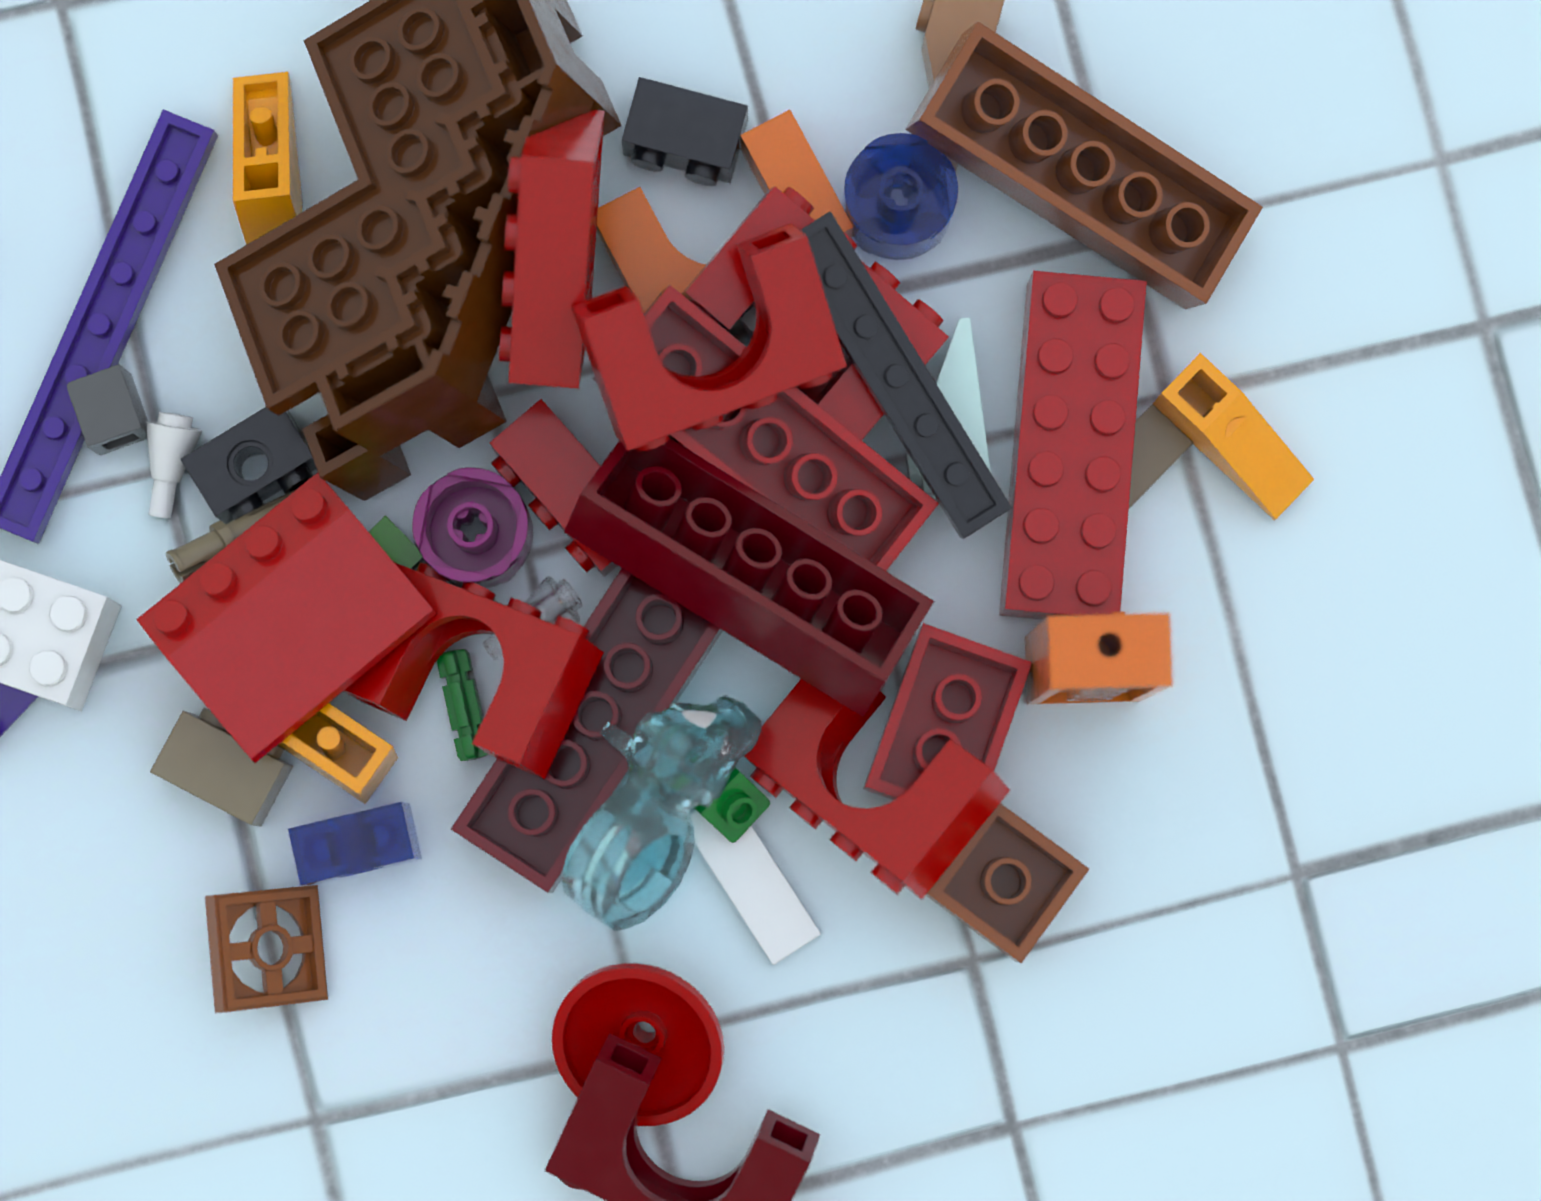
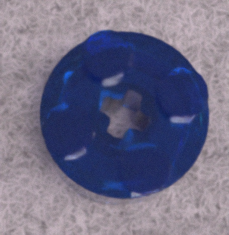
(925, 179)

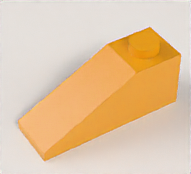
(264, 154)

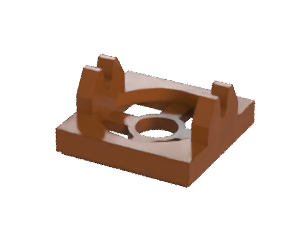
(310, 979)

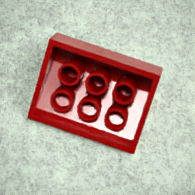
(553, 250)
(286, 617)

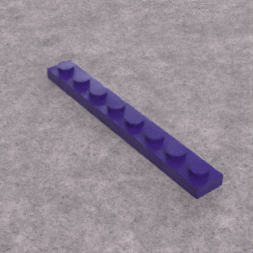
(103, 319)

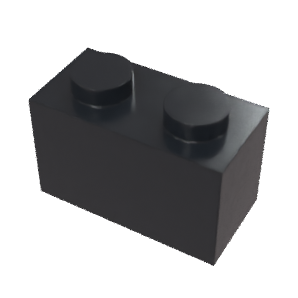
(684, 132)

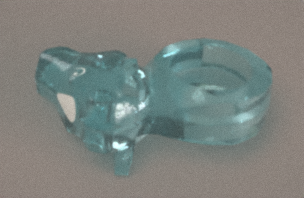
(643, 835)

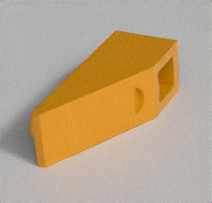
(1234, 436)

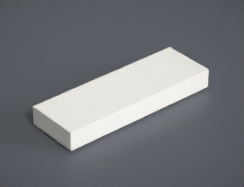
(756, 889)

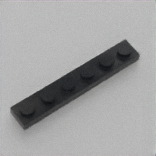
(903, 384)

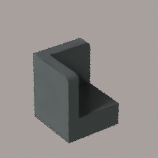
(108, 409)

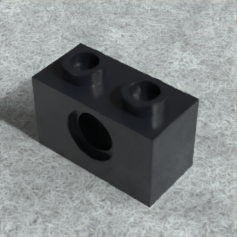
(219, 463)

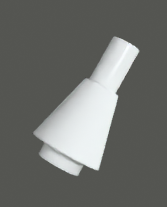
(167, 443)

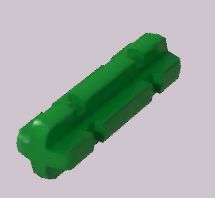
(461, 702)

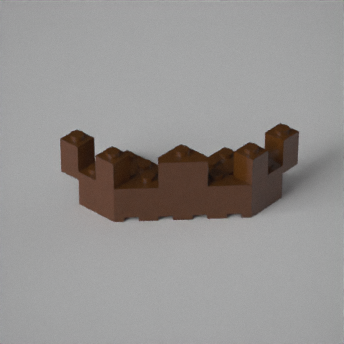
(399, 277)

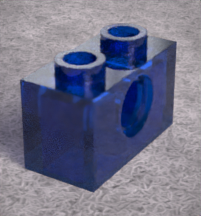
(354, 843)

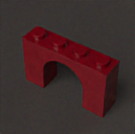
(604, 1155)

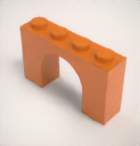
(645, 255)

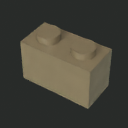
(213, 767)

